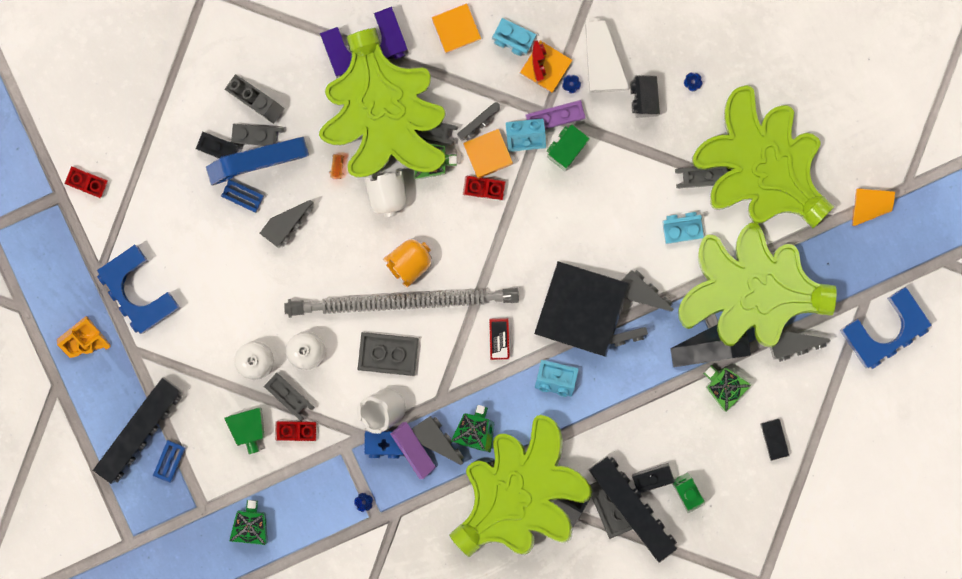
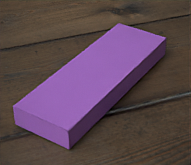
(559, 115)
(413, 450)

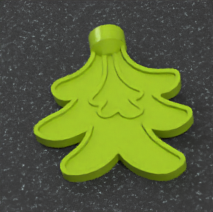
(382, 108)
(764, 163)
(753, 290)
(519, 491)

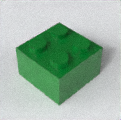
(567, 147)

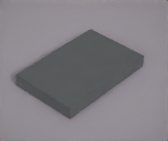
(387, 354)
(610, 516)

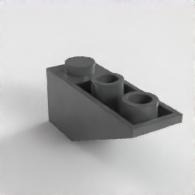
(254, 98)
(281, 225)
(643, 293)
(796, 343)
(431, 436)

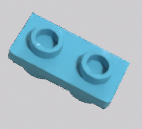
(514, 37)
(525, 135)
(683, 228)
(556, 378)

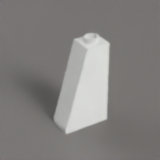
(603, 63)

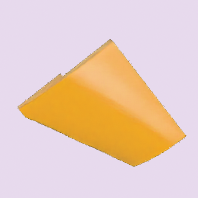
(871, 204)
(82, 338)

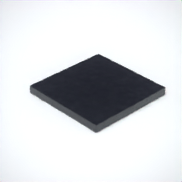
(582, 308)

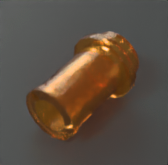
(337, 166)

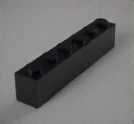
(137, 430)
(633, 509)

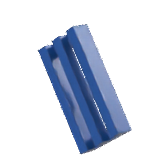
(227, 189)
(175, 446)

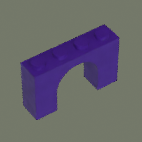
(391, 43)

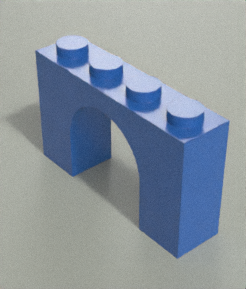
(114, 276)
(912, 324)

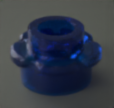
(697, 78)
(576, 83)
(363, 497)

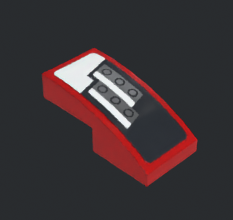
(499, 338)

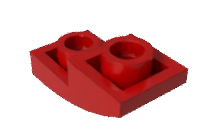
(538, 56)
(85, 182)
(483, 188)
(295, 431)

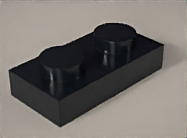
(215, 146)
(774, 439)
(653, 478)

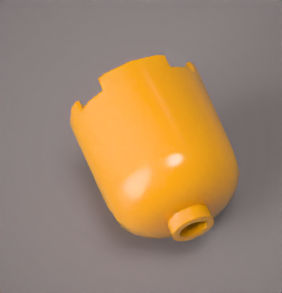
(409, 261)

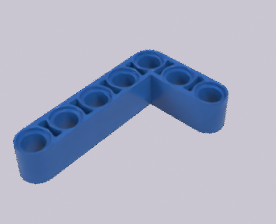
(256, 159)

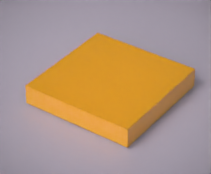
(456, 28)
(554, 65)
(488, 153)

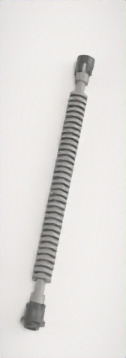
(296, 307)

